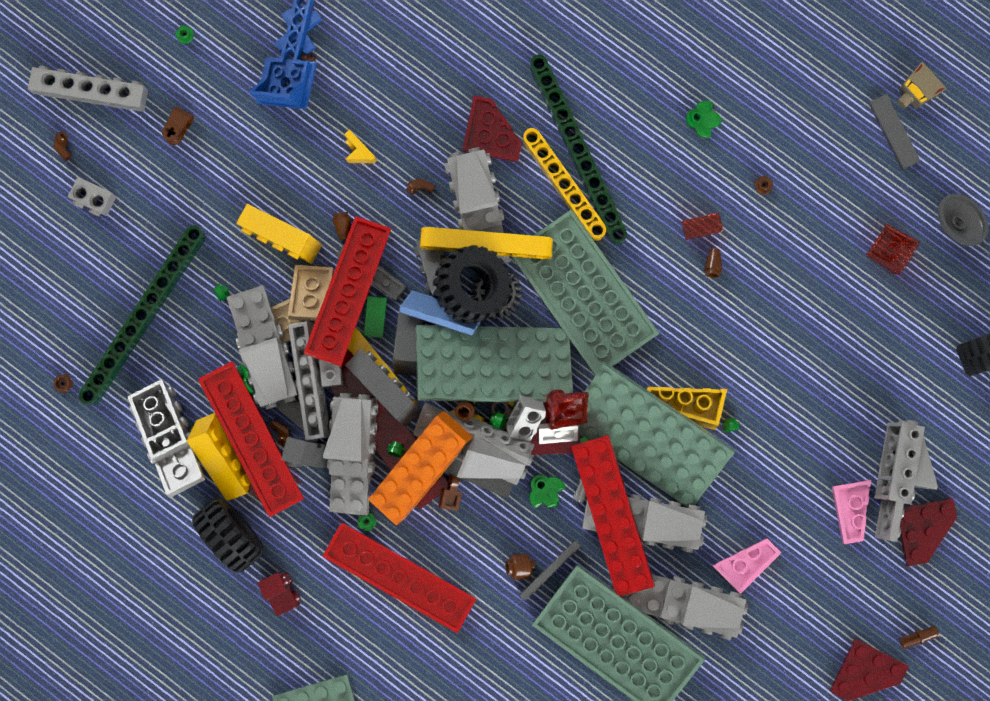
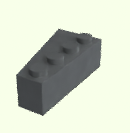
(384, 388)

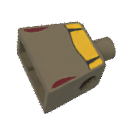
(920, 87)

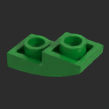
(375, 316)

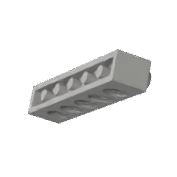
(134, 101)
(309, 384)

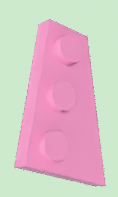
(851, 508)
(747, 564)

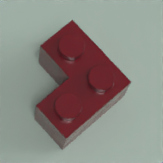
(280, 592)

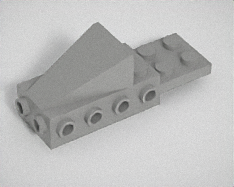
(475, 192)
(263, 348)
(165, 437)
(351, 452)
(489, 452)
(910, 469)
(663, 523)
(693, 606)

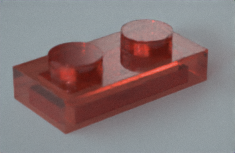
(702, 226)

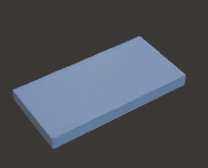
(428, 309)

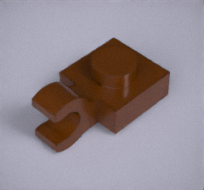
(450, 497)

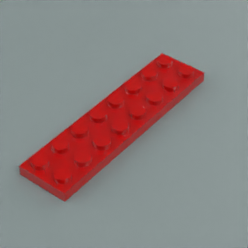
(347, 291)
(251, 439)
(613, 516)
(399, 577)

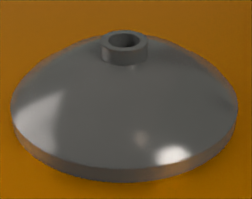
(962, 219)

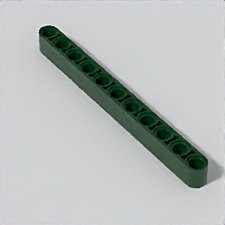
(577, 140)
(134, 320)

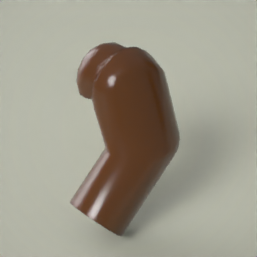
(60, 146)
(418, 184)
(283, 431)

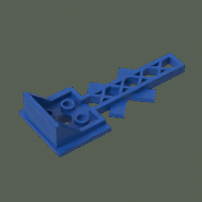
(278, 71)

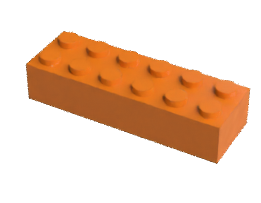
(420, 467)

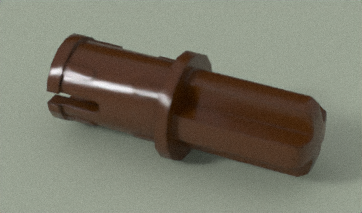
(919, 637)

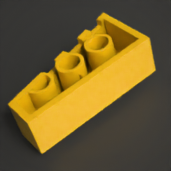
(280, 234)
(699, 405)
(218, 457)

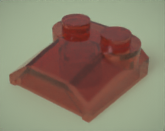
(893, 249)
(566, 409)

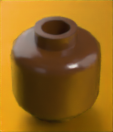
(519, 566)

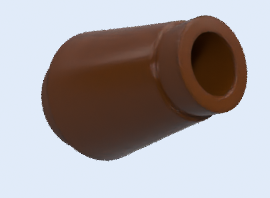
(342, 224)
(713, 264)
(465, 410)

